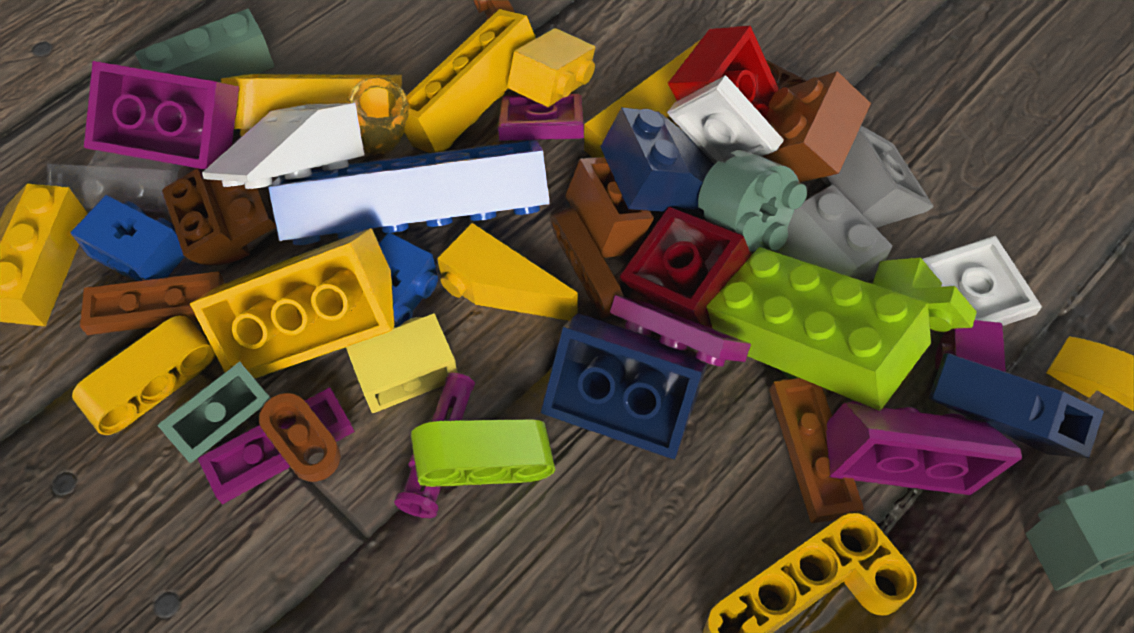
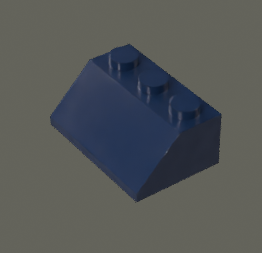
(623, 385)

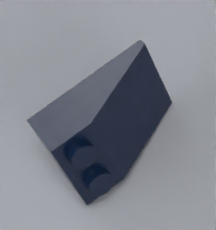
(654, 162)

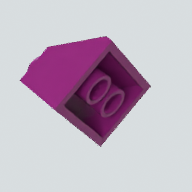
(916, 449)

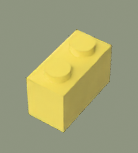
(402, 362)

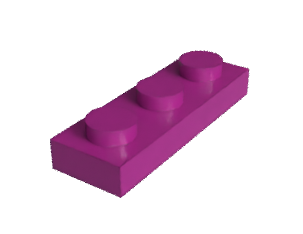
(679, 332)
(254, 459)

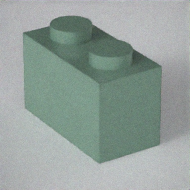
(214, 412)

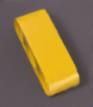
(143, 375)

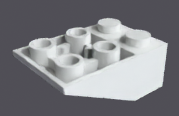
(290, 145)

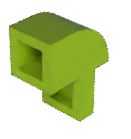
(914, 278)

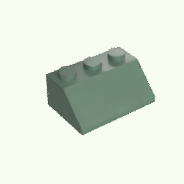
(212, 51)

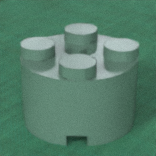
(752, 198)

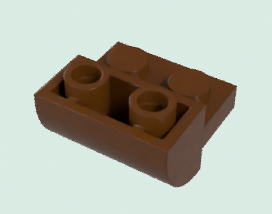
(216, 220)

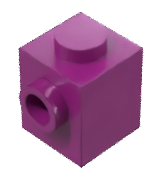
(978, 344)

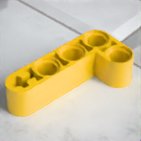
(837, 565)

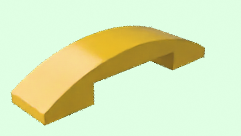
(1094, 367)

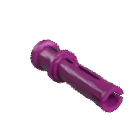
(454, 395)

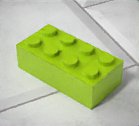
(823, 325)

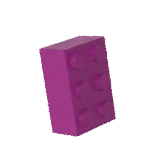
(159, 115)

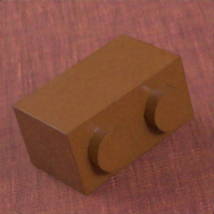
(604, 211)

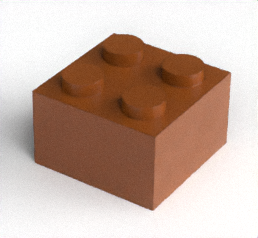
(817, 125)

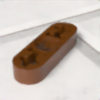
(586, 260)

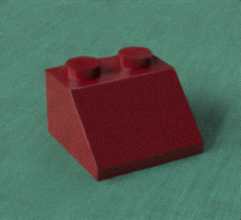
(685, 264)

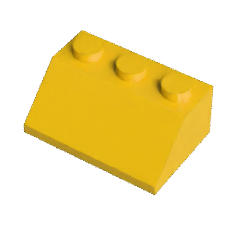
(36, 251)

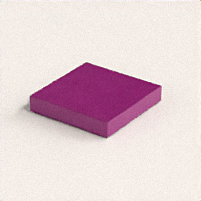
(529, 120)

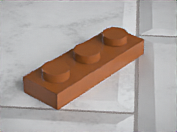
(143, 302)
(803, 421)

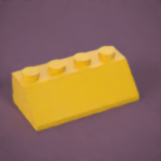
(269, 92)
(300, 307)

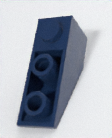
(1017, 407)

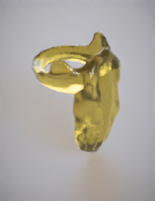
(384, 133)

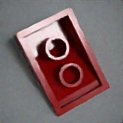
(728, 53)

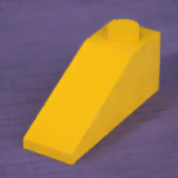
(502, 278)

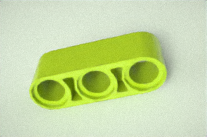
(481, 452)

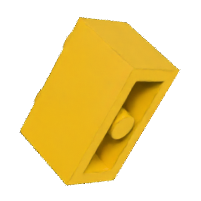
(551, 67)

